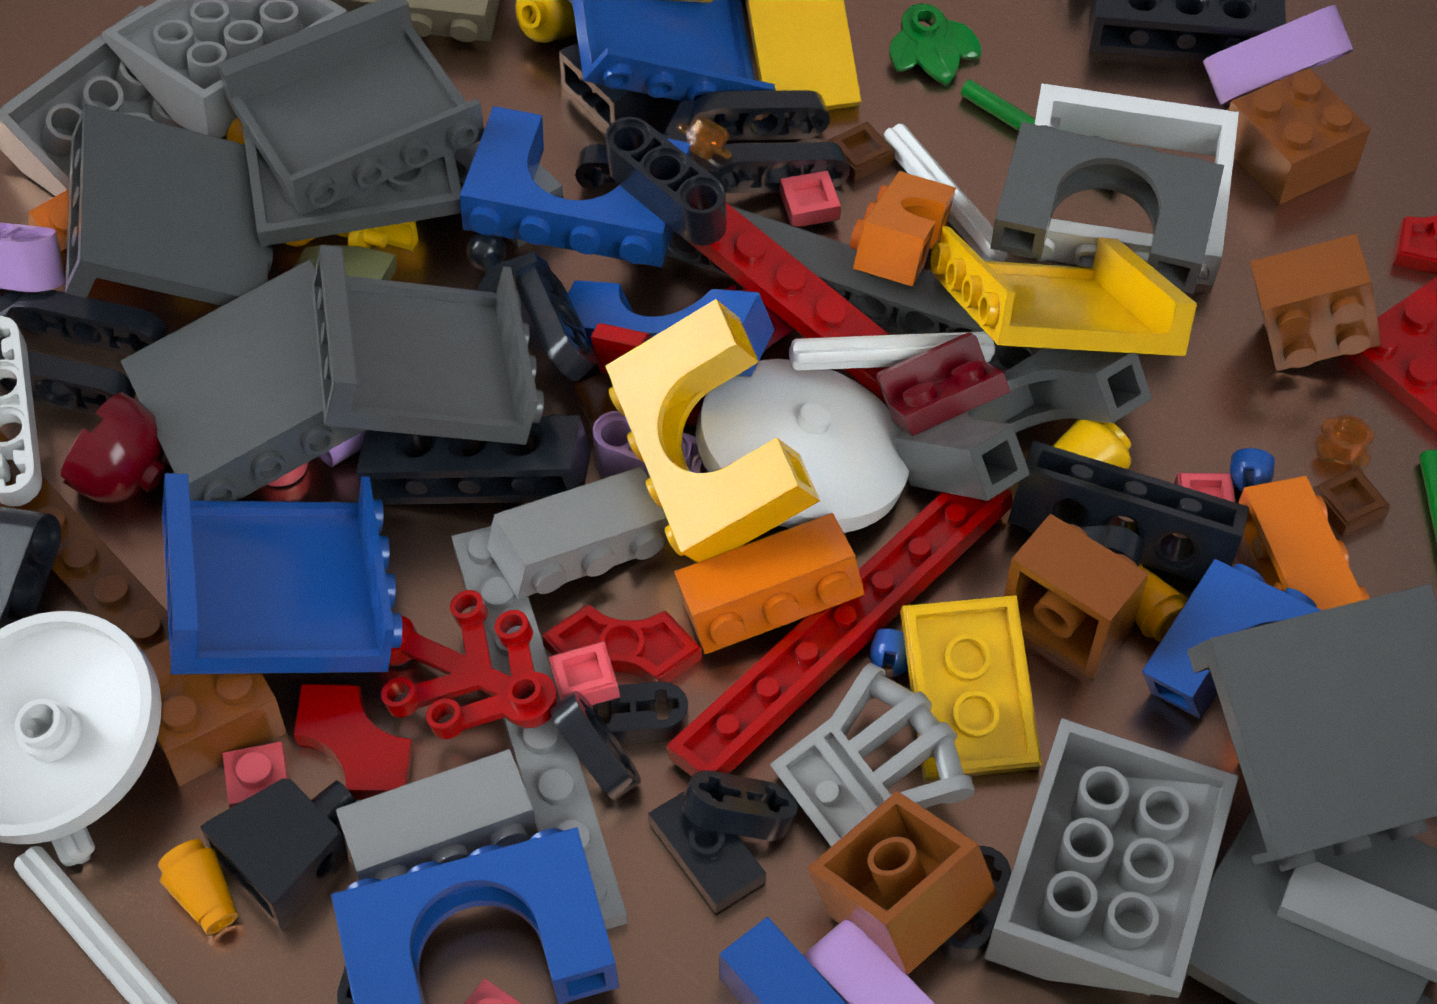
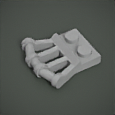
(837, 784)

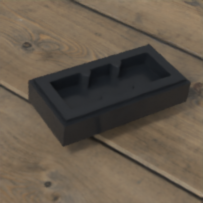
(711, 859)

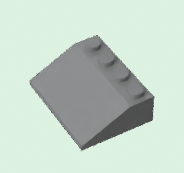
(180, 42)
(42, 118)
(1113, 865)

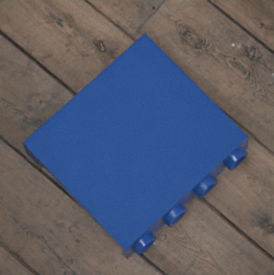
(665, 47)
(277, 585)

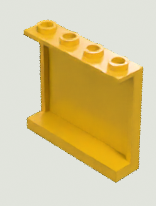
(1103, 308)

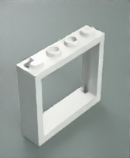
(1145, 124)

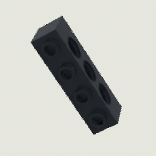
(1179, 26)
(458, 470)
(1154, 505)

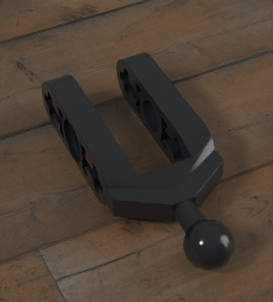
(792, 116)
(544, 299)
(84, 323)

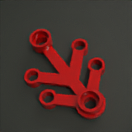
(472, 674)

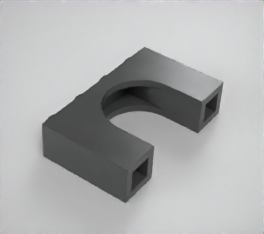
(1056, 163)
(979, 449)

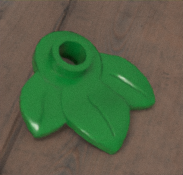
(933, 47)

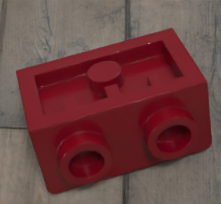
(940, 384)

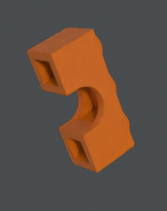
(901, 227)

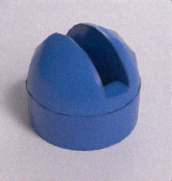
(1251, 467)
(889, 650)

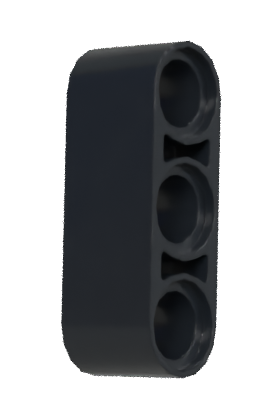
(666, 181)
(26, 557)

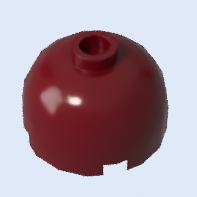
(117, 454)

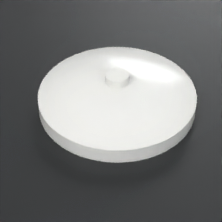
(826, 419)
(72, 723)

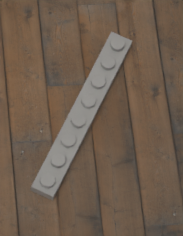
(541, 753)

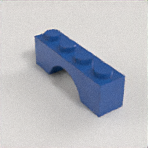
(608, 305)

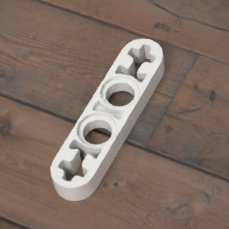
(18, 408)

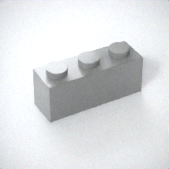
(577, 533)
(438, 818)

